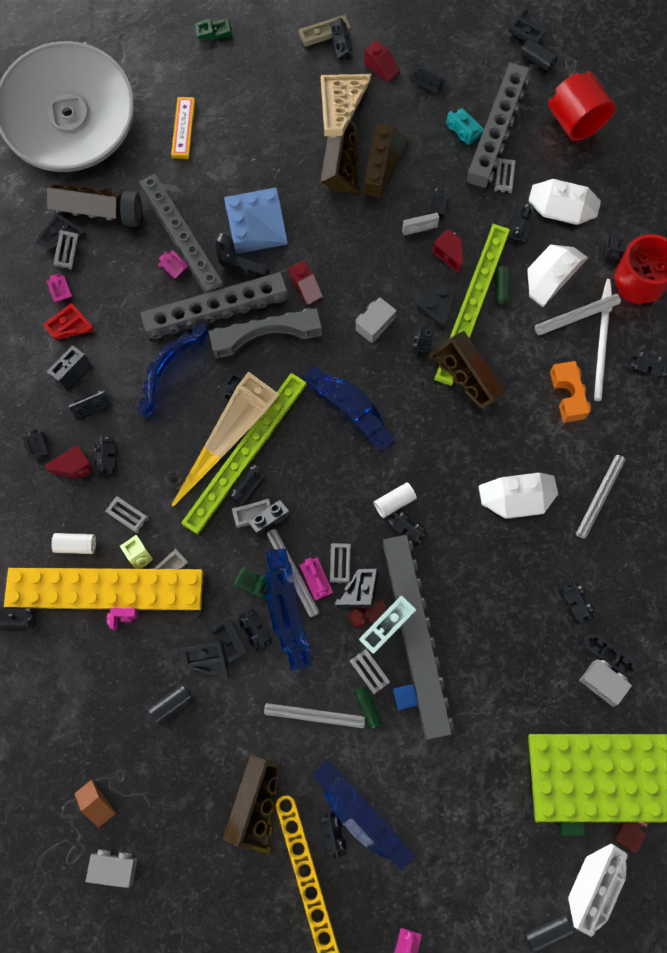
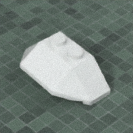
(564, 201)
(552, 271)
(519, 494)
(597, 888)

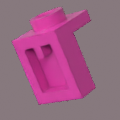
(172, 263)
(59, 287)
(123, 614)

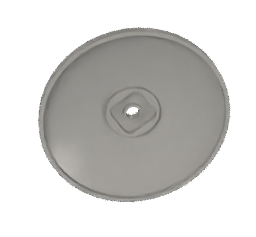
(61, 79)

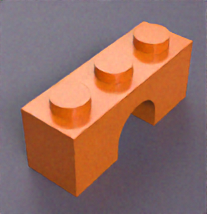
(568, 376)

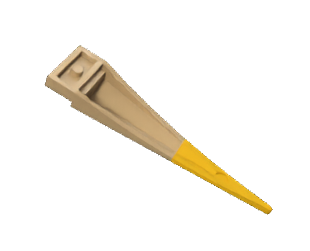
(243, 410)

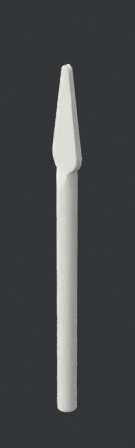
(602, 345)

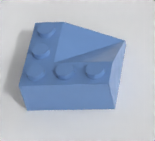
(255, 220)

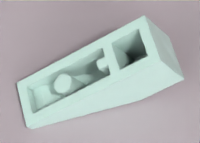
(387, 624)

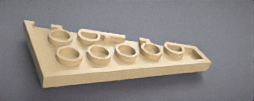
(340, 99)

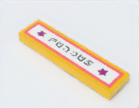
(183, 128)

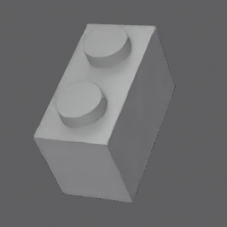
(375, 319)
(605, 682)
(111, 869)

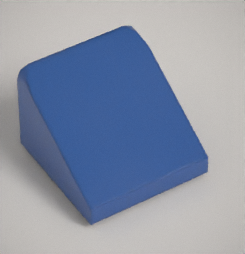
(405, 697)

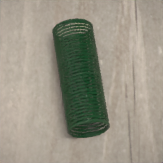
(503, 284)
(369, 712)

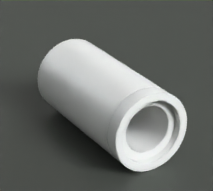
(395, 500)
(73, 543)

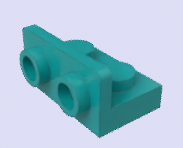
(464, 126)

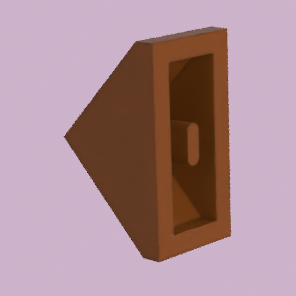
(94, 804)

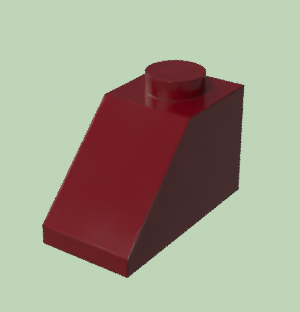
(381, 61)
(449, 249)
(305, 283)
(70, 464)

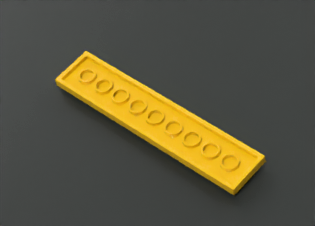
(104, 588)

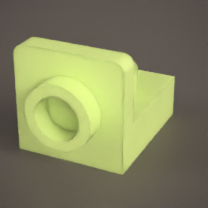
(136, 552)

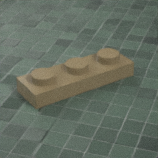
(319, 31)

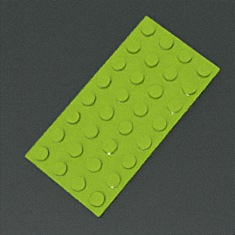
(599, 777)

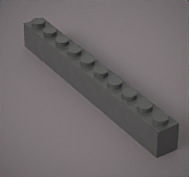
(417, 641)

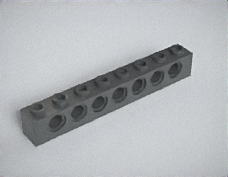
(497, 125)
(180, 235)
(205, 302)

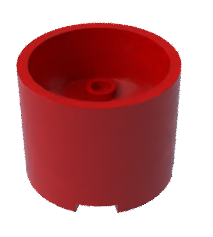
(581, 106)
(643, 270)

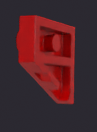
(67, 323)

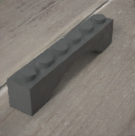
(229, 339)

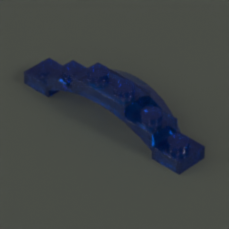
(164, 359)
(353, 404)
(285, 610)
(361, 818)

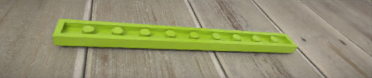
(477, 289)
(243, 455)

